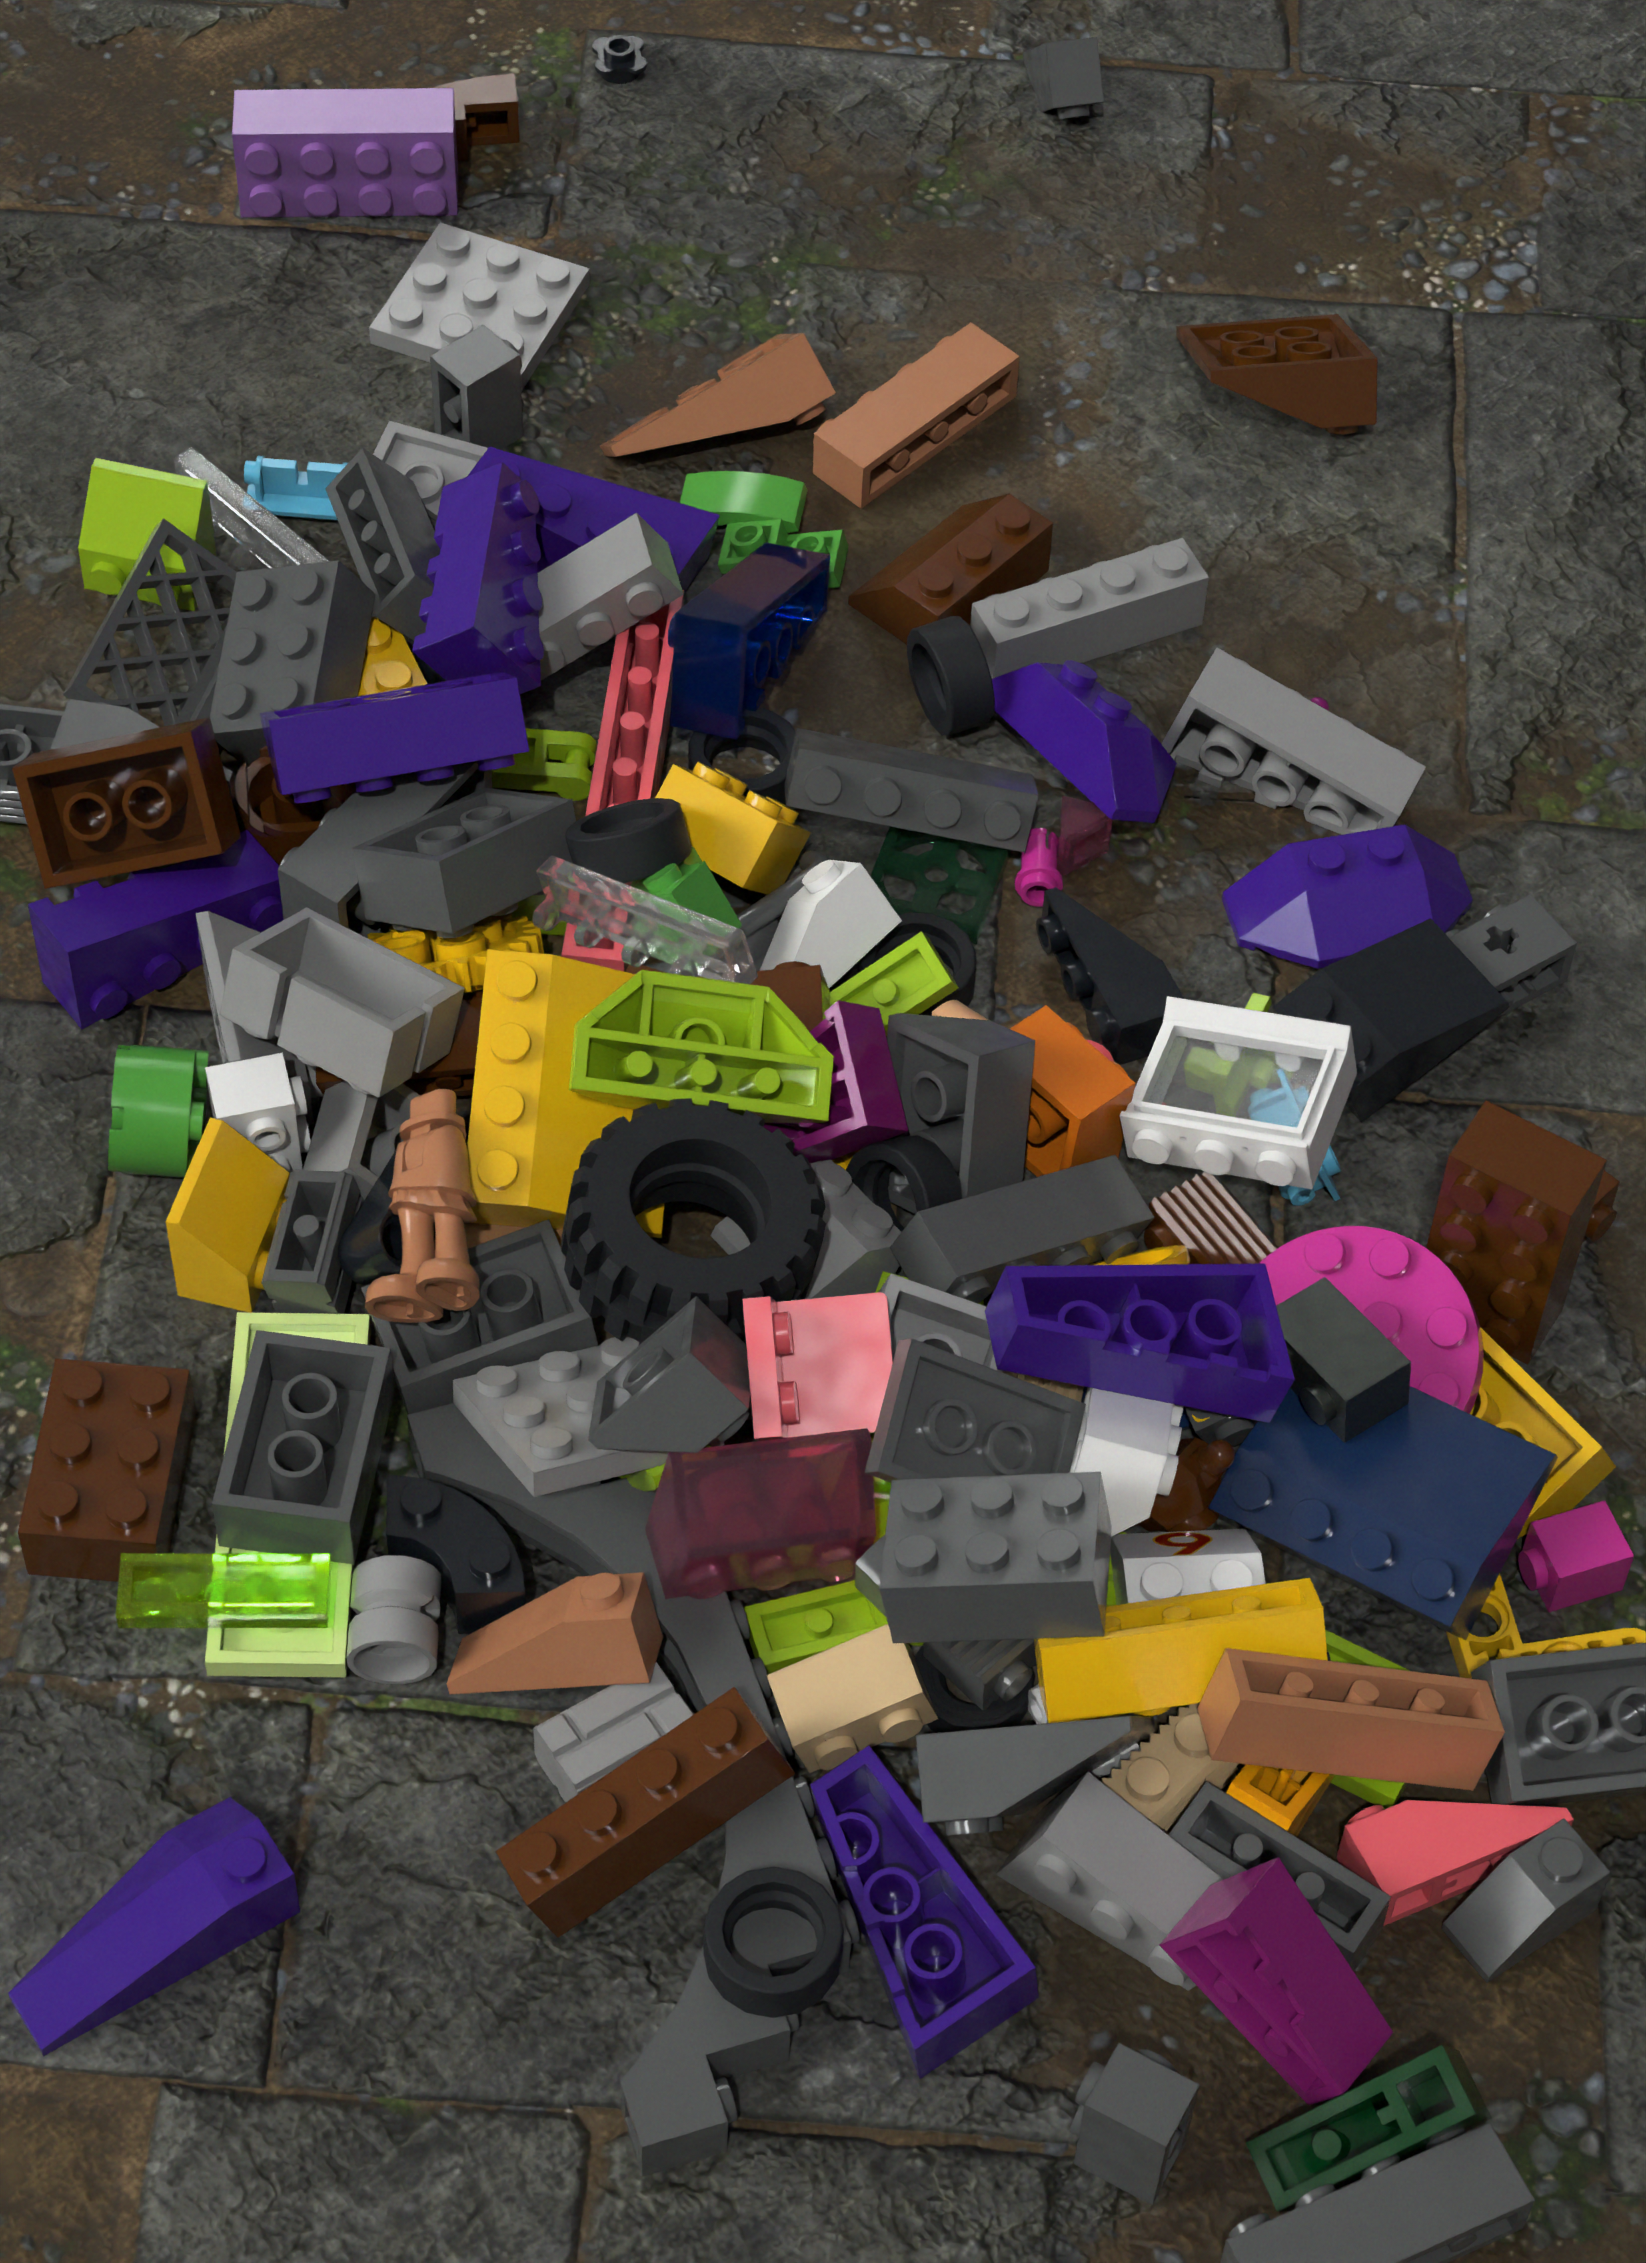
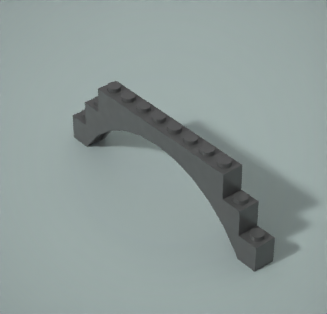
(678, 2087)

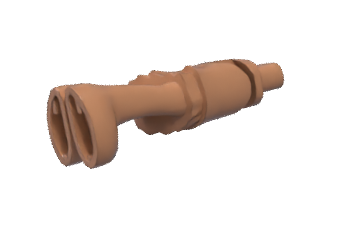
(428, 1188)

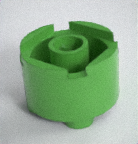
(157, 1109)

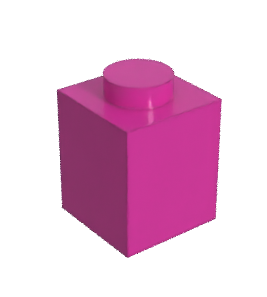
(1575, 1556)

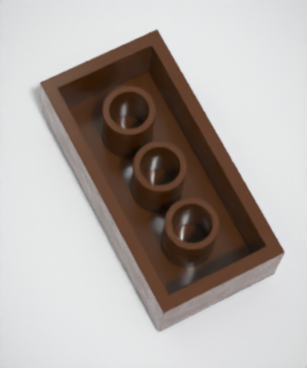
(1514, 1223)

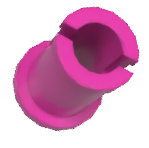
(1038, 868)

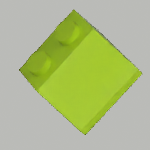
(120, 516)

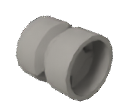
(395, 1620)

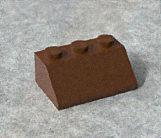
(964, 559)

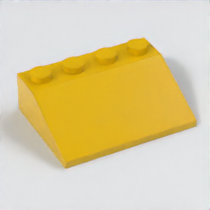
(523, 1116)

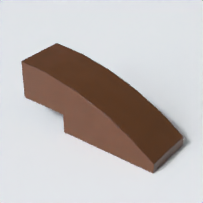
(485, 111)

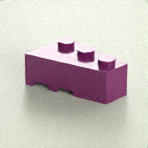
(1280, 1980)

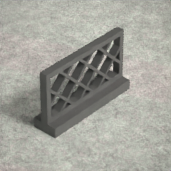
(201, 568)

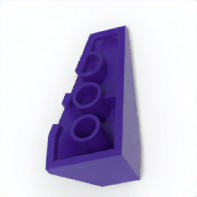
(170, 1914)

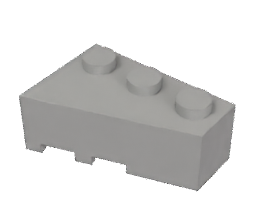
(1109, 1872)

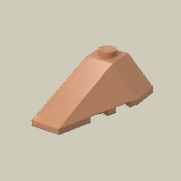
(755, 390)

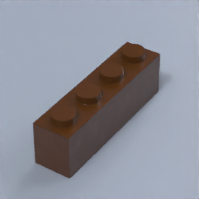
(644, 1813)

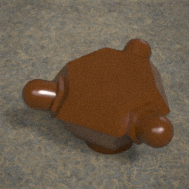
(1193, 1487)

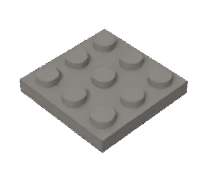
(474, 282)
(542, 1415)

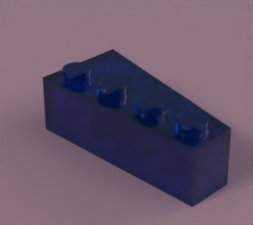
(743, 634)

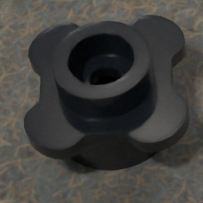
(619, 58)

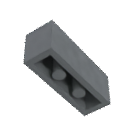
(1236, 1839)

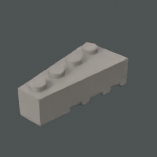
(1288, 750)

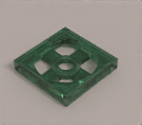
(959, 879)

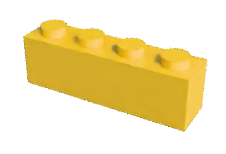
(1169, 1648)

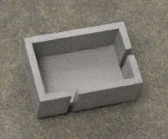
(341, 1002)

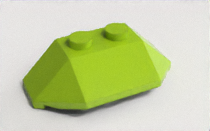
(702, 1042)

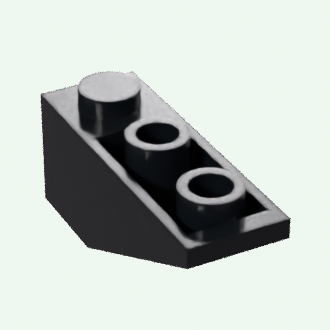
(1109, 974)

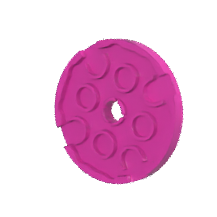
(1401, 1293)

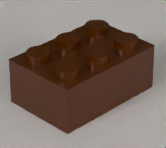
(127, 803)
(106, 1467)

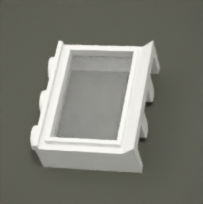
(1240, 1093)

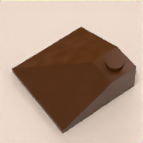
(1292, 364)

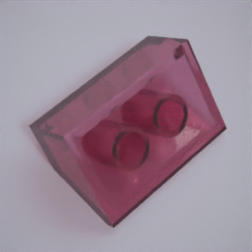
(762, 1514)

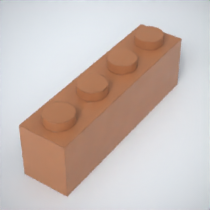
(915, 414)
(1349, 1719)

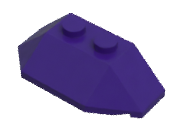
(1088, 737)
(1345, 894)

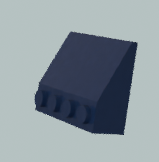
(1402, 1510)

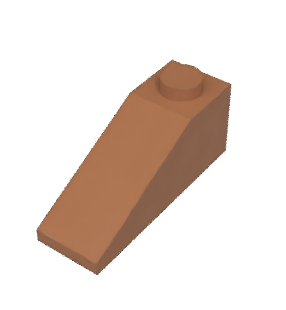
(573, 1636)

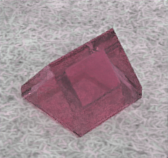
(1081, 834)

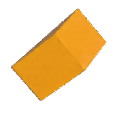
(1280, 1794)

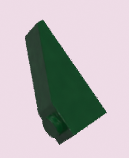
(1367, 2125)

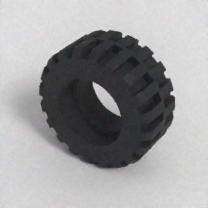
(701, 1159)

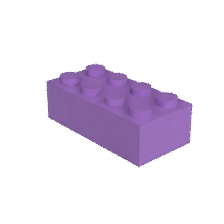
(346, 152)

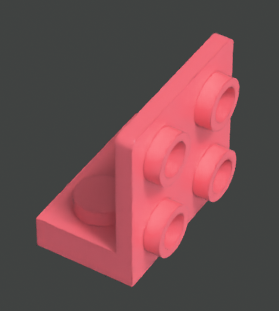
(817, 1363)

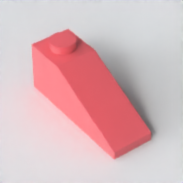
(1436, 1847)

